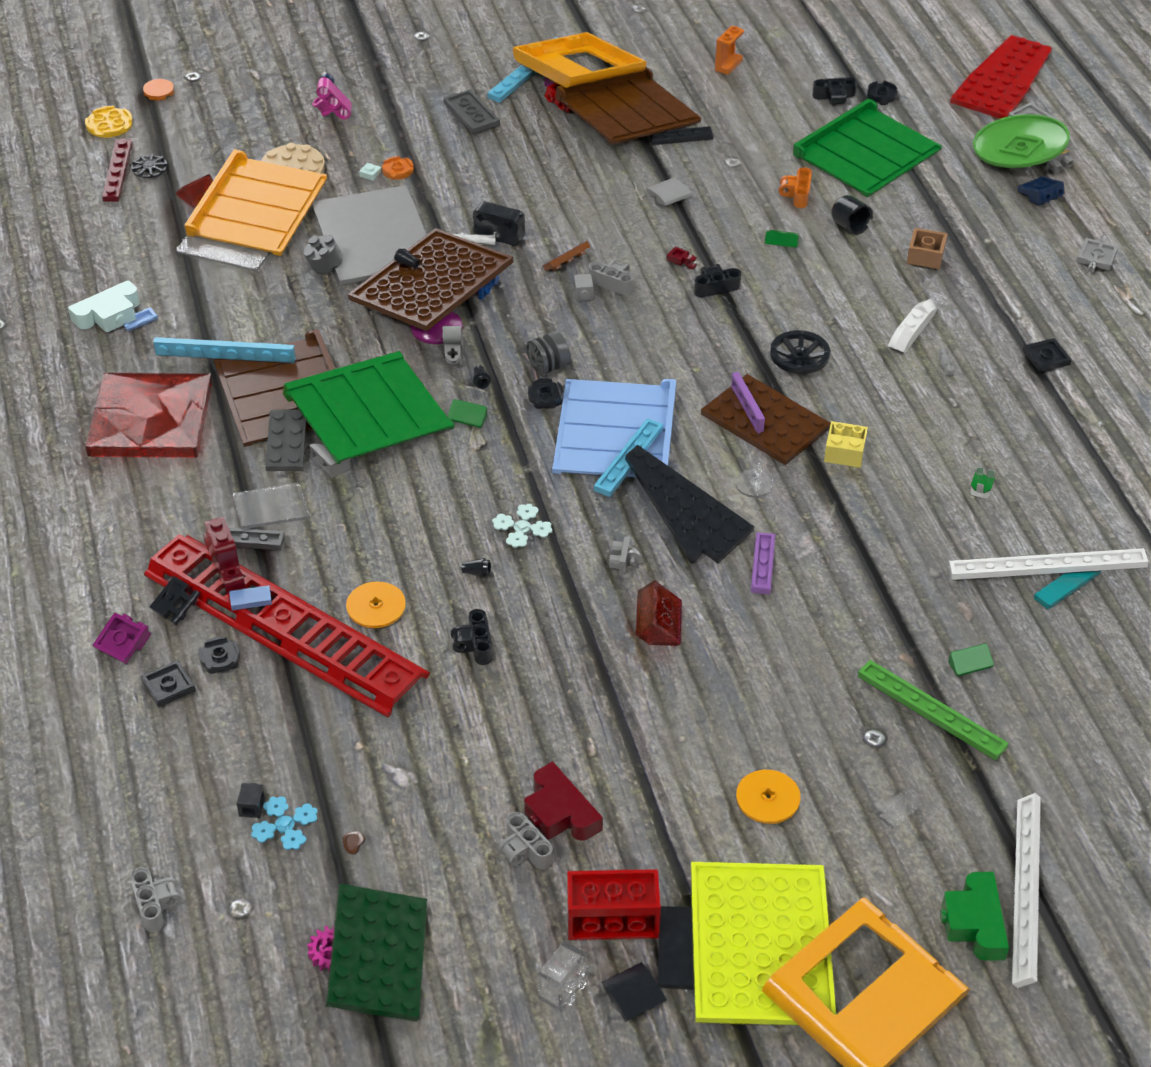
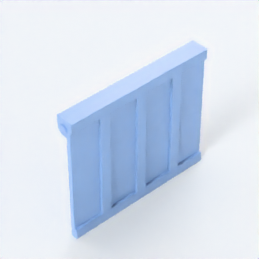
(602, 419)

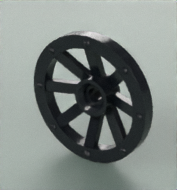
(800, 355)

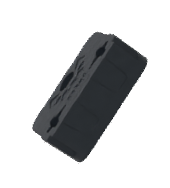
(501, 221)

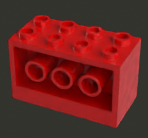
(613, 904)

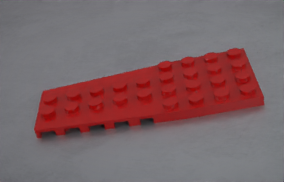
(1003, 77)

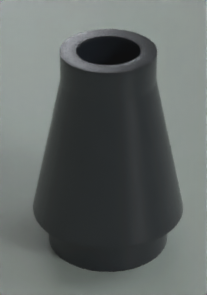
(405, 258)
(481, 378)
(477, 567)

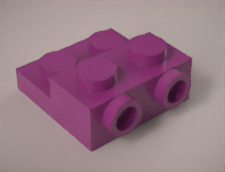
(122, 637)

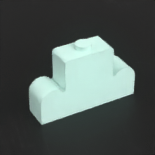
(107, 309)

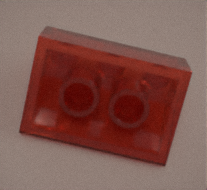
(658, 615)

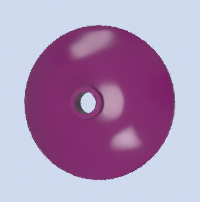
(435, 334)

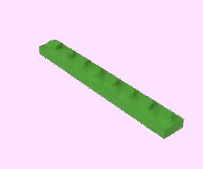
(933, 710)

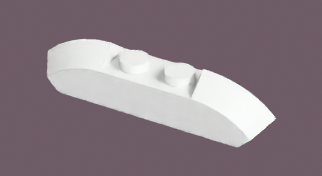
(912, 325)

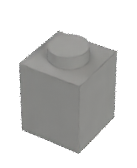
(583, 287)

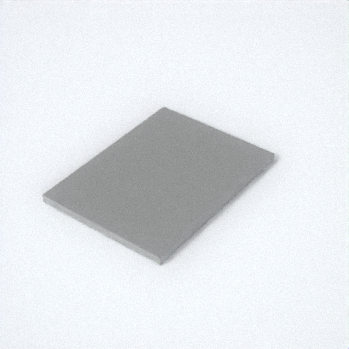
(369, 229)

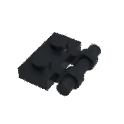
(171, 596)

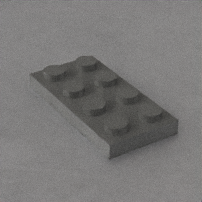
(471, 111)
(286, 441)

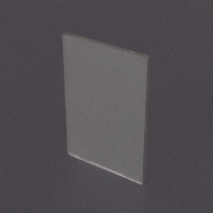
(222, 252)

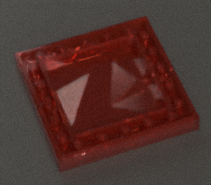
(149, 415)

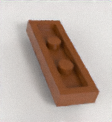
(566, 257)

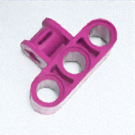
(326, 103)

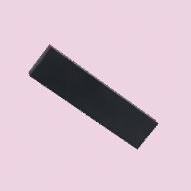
(682, 135)

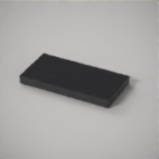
(675, 948)

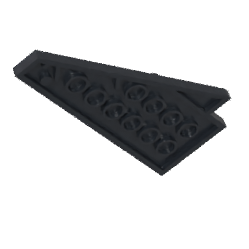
(690, 513)

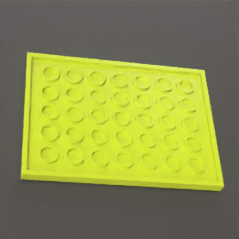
(746, 928)

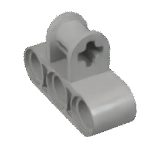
(612, 276)
(452, 343)
(518, 848)
(157, 897)

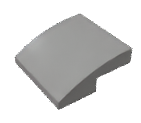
(669, 191)

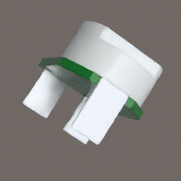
(982, 484)

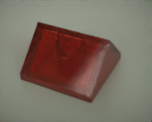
(194, 191)

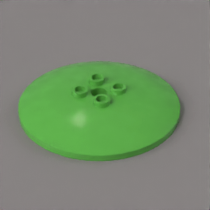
(1021, 141)

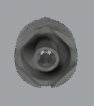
(323, 253)

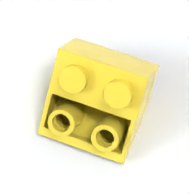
(845, 444)

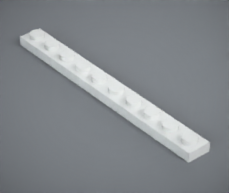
(1048, 564)
(1026, 891)

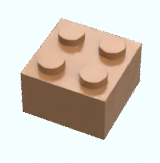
(927, 248)

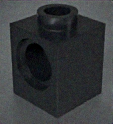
(250, 800)

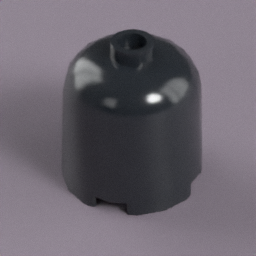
(851, 214)

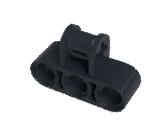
(834, 89)
(716, 281)
(474, 637)

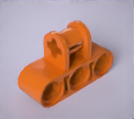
(797, 187)

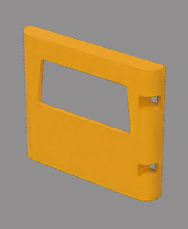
(548, 59)
(887, 1014)

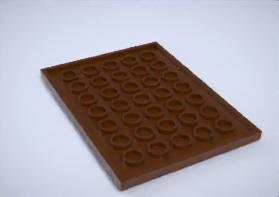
(447, 276)

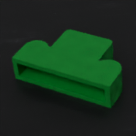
(976, 916)

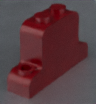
(223, 553)

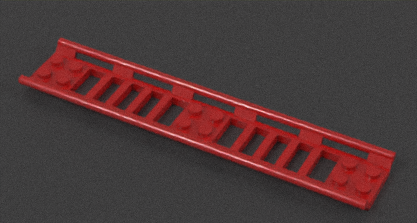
(285, 615)

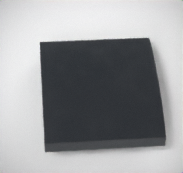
(634, 991)

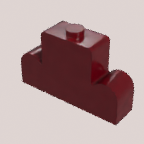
(560, 806)

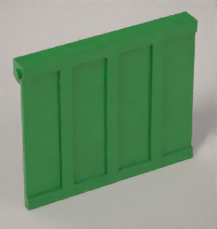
(865, 148)
(367, 406)

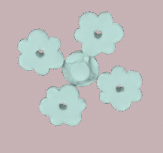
(522, 527)

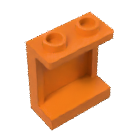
(726, 58)

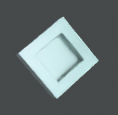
(370, 171)

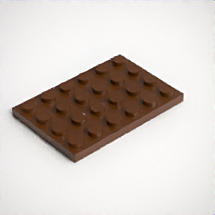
(787, 424)

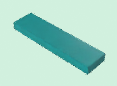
(1063, 587)

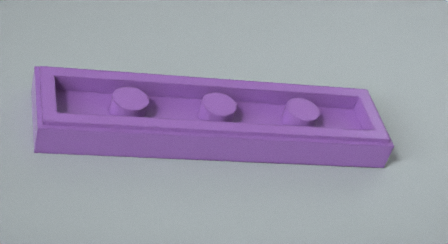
(748, 402)
(763, 563)

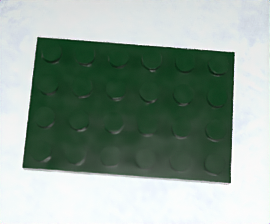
(377, 953)

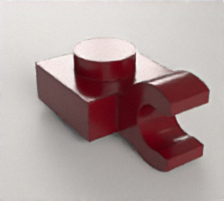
(681, 256)

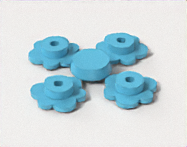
(284, 824)

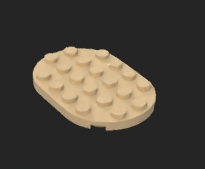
(296, 156)

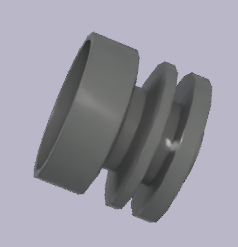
(548, 352)

